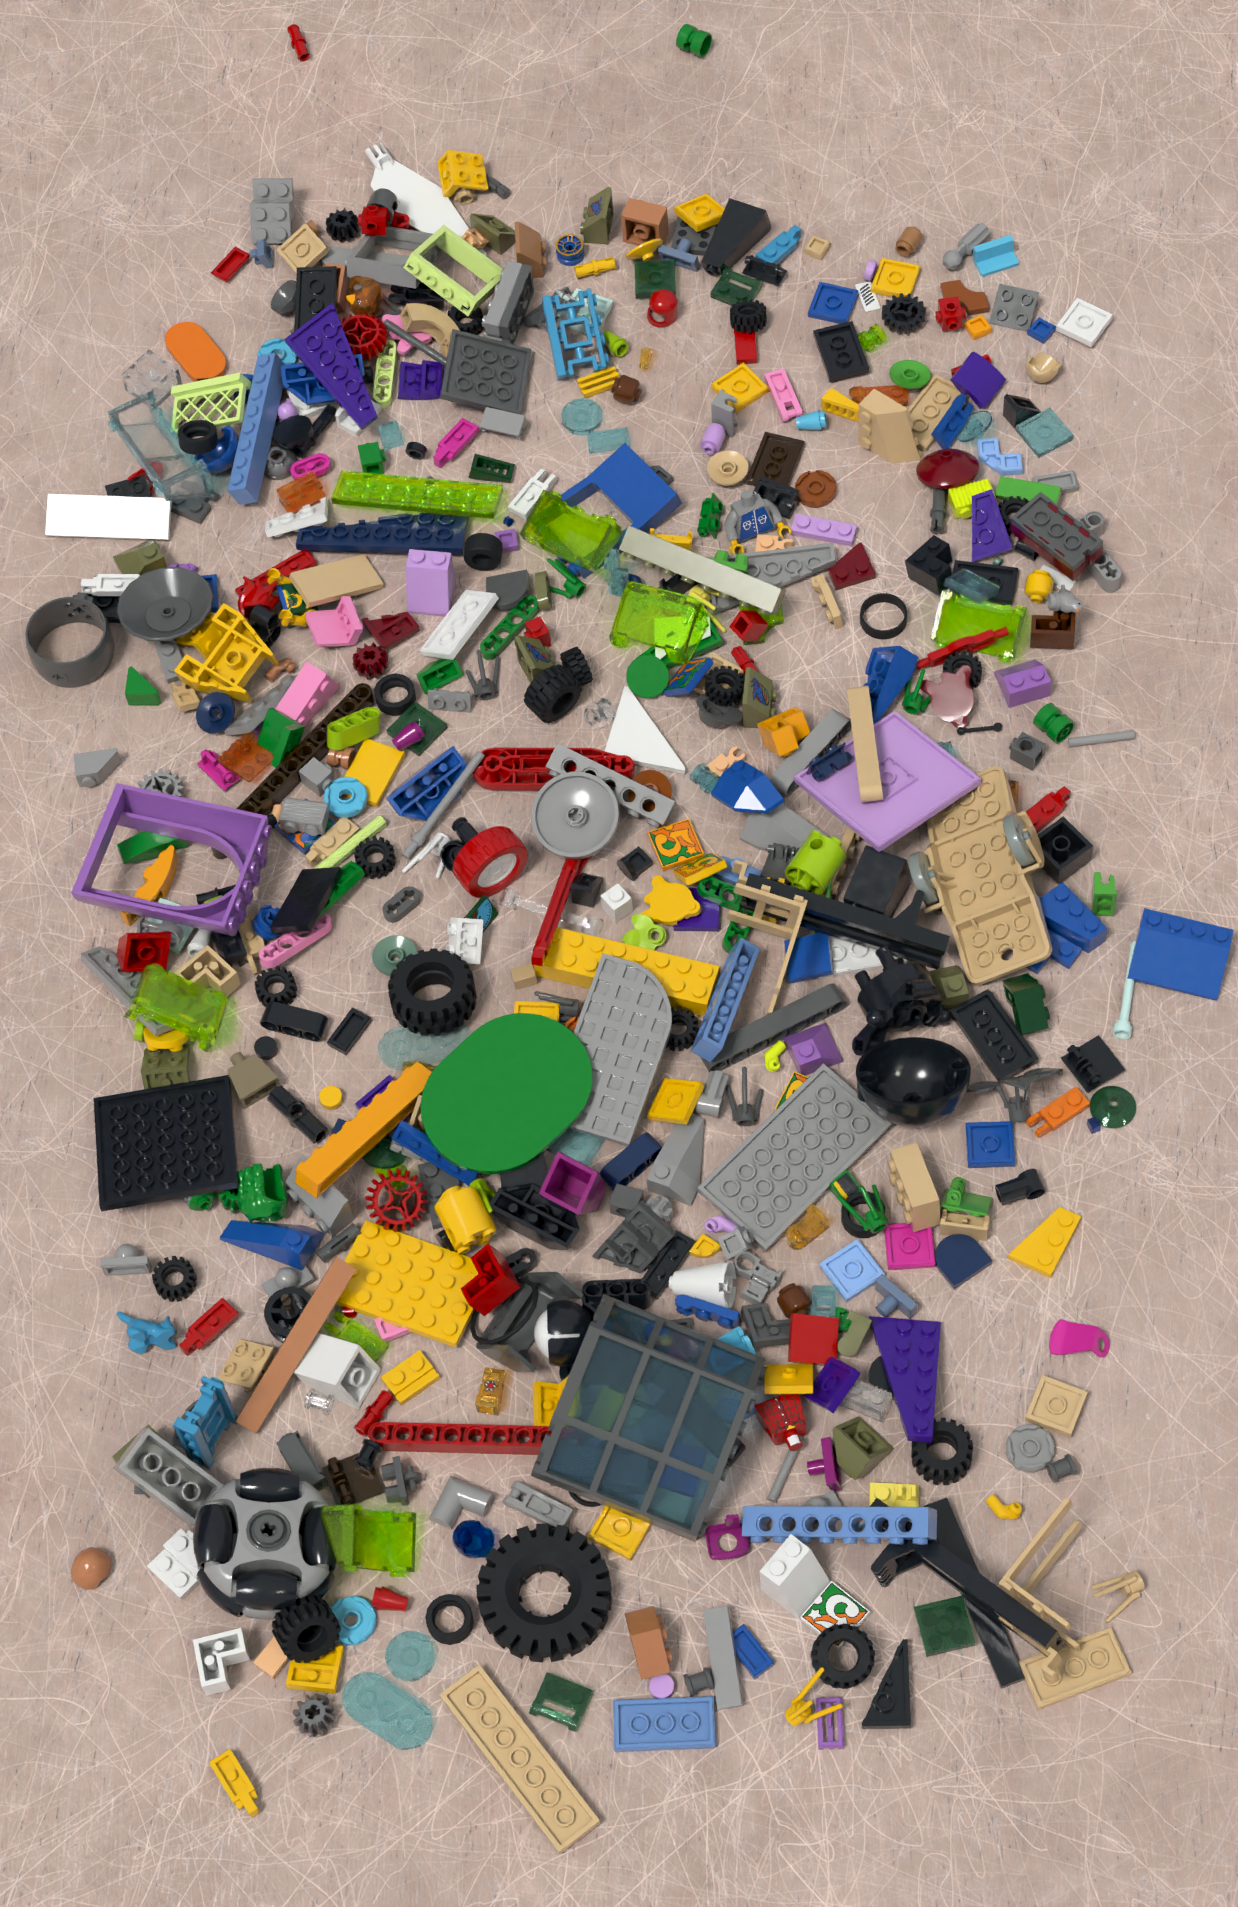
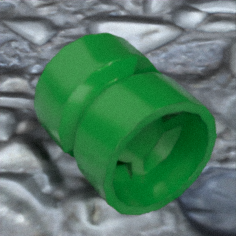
(694, 40)
(1053, 723)

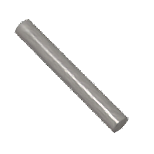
(1101, 738)
(782, 1474)

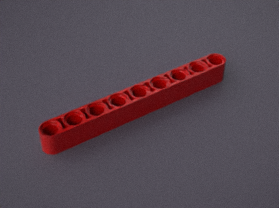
(464, 1433)

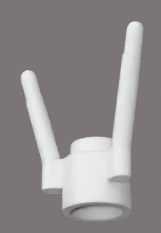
(434, 846)

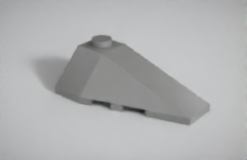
(778, 827)
(679, 1163)

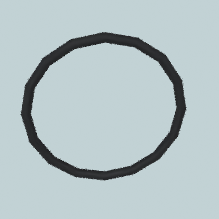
(515, 1330)

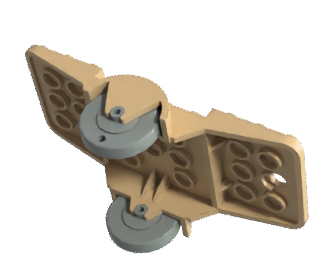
(983, 879)

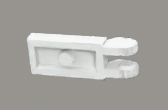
(529, 494)

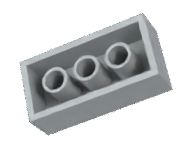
(167, 1475)

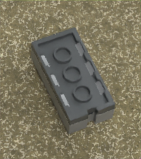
(509, 303)

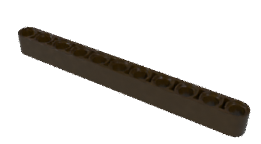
(296, 759)

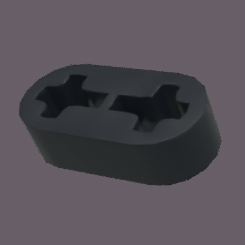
(517, 1266)

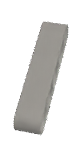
(818, 741)

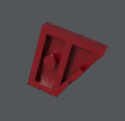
(852, 568)
(391, 629)

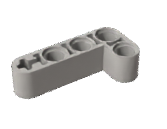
(1104, 569)

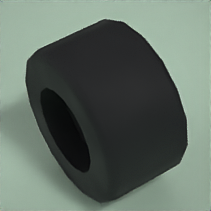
(483, 551)

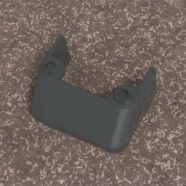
(514, 1351)

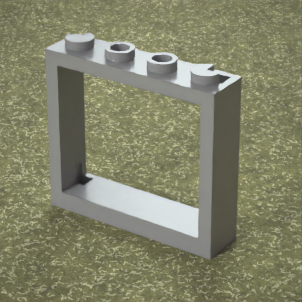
(388, 272)

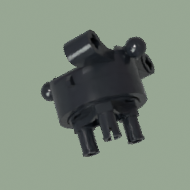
(896, 1001)

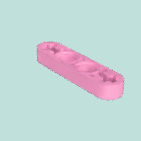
(274, 954)

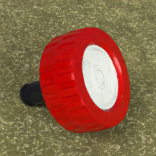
(488, 858)

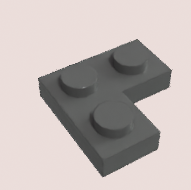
(761, 1329)

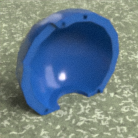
(224, 454)

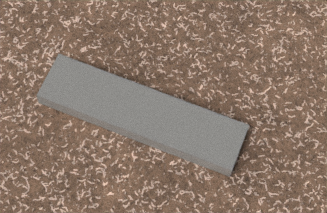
(723, 1658)

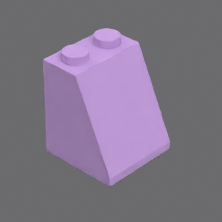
(429, 582)

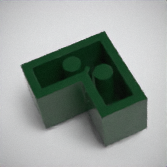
(1027, 1003)

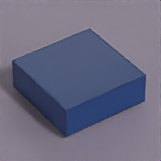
(1041, 330)

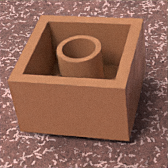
(644, 222)

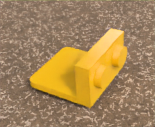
(203, 638)
(545, 1401)

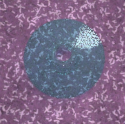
(975, 426)

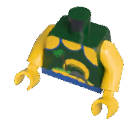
(291, 601)

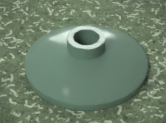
(391, 948)

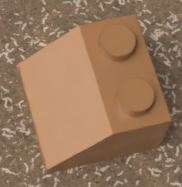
(530, 249)

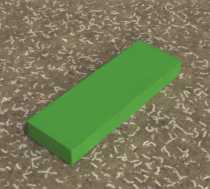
(1026, 489)

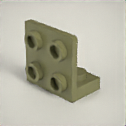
(165, 1067)

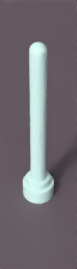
(1122, 1027)

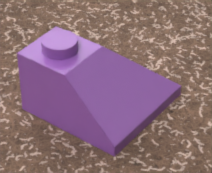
(812, 1049)

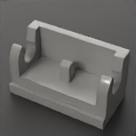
(723, 413)
(503, 422)

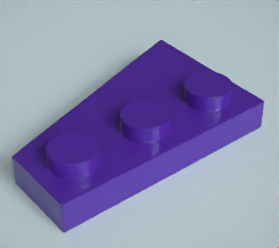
(988, 528)

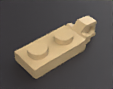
(826, 598)
(331, 840)

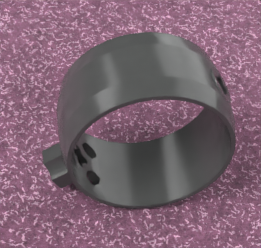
(58, 613)

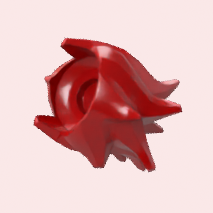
(256, 594)

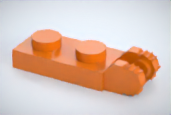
(1059, 1111)

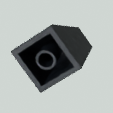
(877, 882)

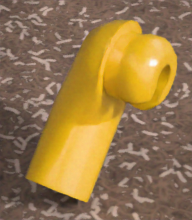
(1002, 1511)

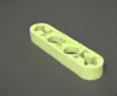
(388, 373)

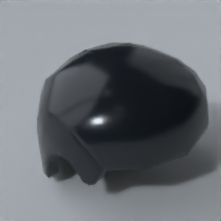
(450, 852)

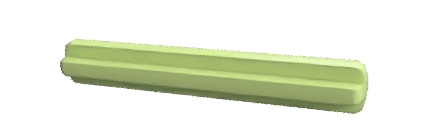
(350, 845)

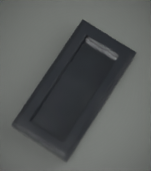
(349, 1031)

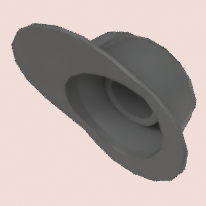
(717, 715)

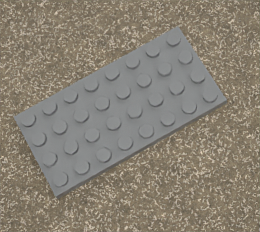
(793, 1157)

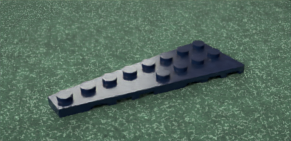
(390, 534)

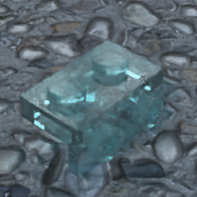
(615, 575)

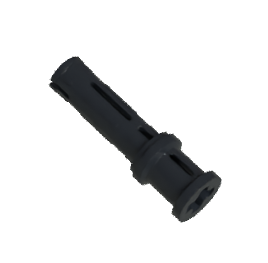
(318, 426)

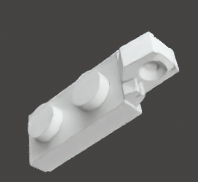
(107, 584)

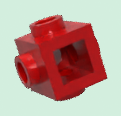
(373, 220)
(950, 313)

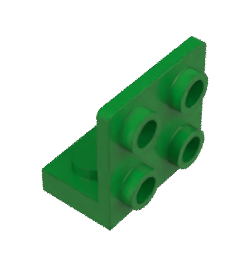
(279, 735)

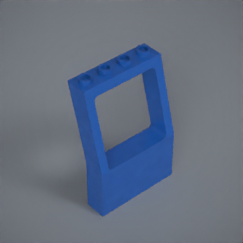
(631, 489)

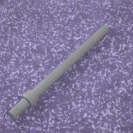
(419, 837)

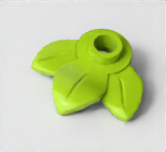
(642, 933)

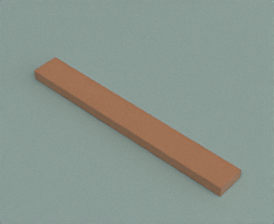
(295, 1345)

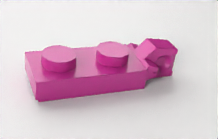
(455, 442)

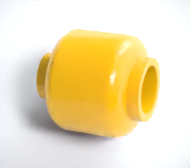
(1038, 586)

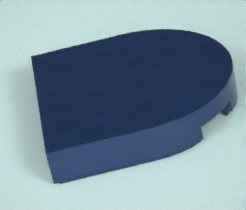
(960, 1259)

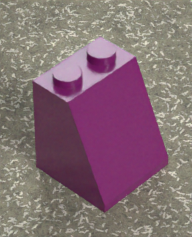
(573, 1185)

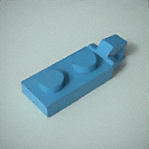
(780, 246)

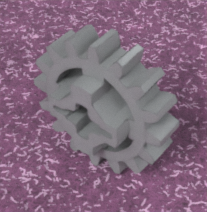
(166, 782)

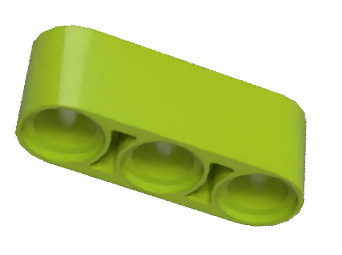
(353, 728)

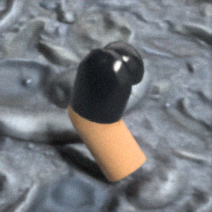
(273, 818)

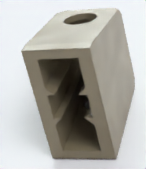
(251, 1078)

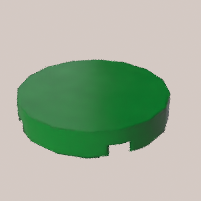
(647, 676)

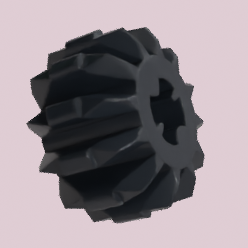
(342, 225)

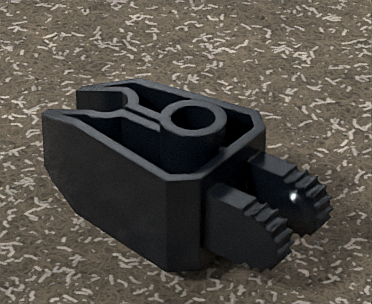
(421, 295)

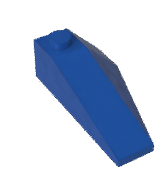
(887, 674)

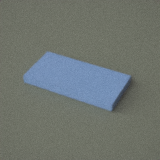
(664, 1724)

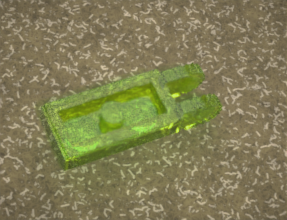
(357, 1334)

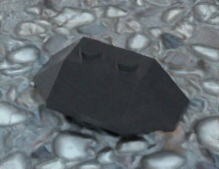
(535, 1216)

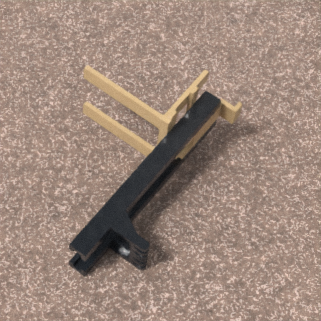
(833, 919)
(1002, 1604)

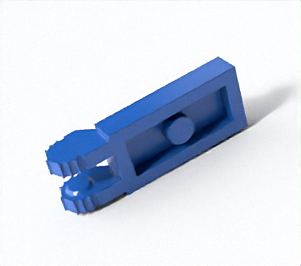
(952, 422)
(707, 1311)

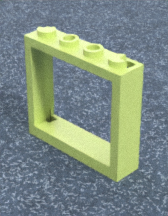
(443, 284)

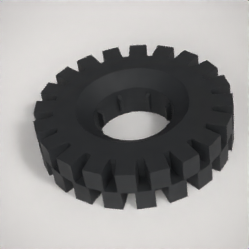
(534, 1553)

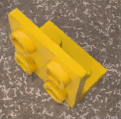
(461, 171)

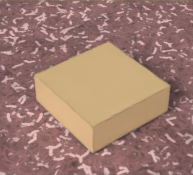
(817, 247)

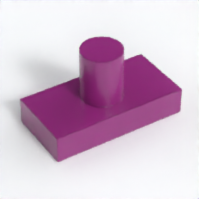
(827, 1465)

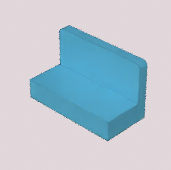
(995, 256)

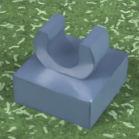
(262, 254)

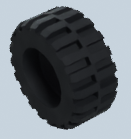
(438, 1014)

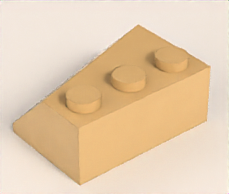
(887, 429)

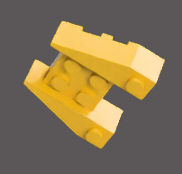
(231, 661)

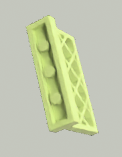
(210, 389)

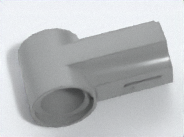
(712, 1099)

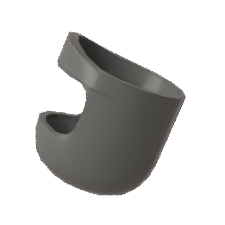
(384, 199)

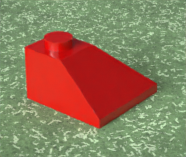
(143, 949)

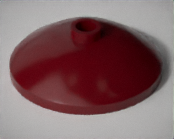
(947, 468)

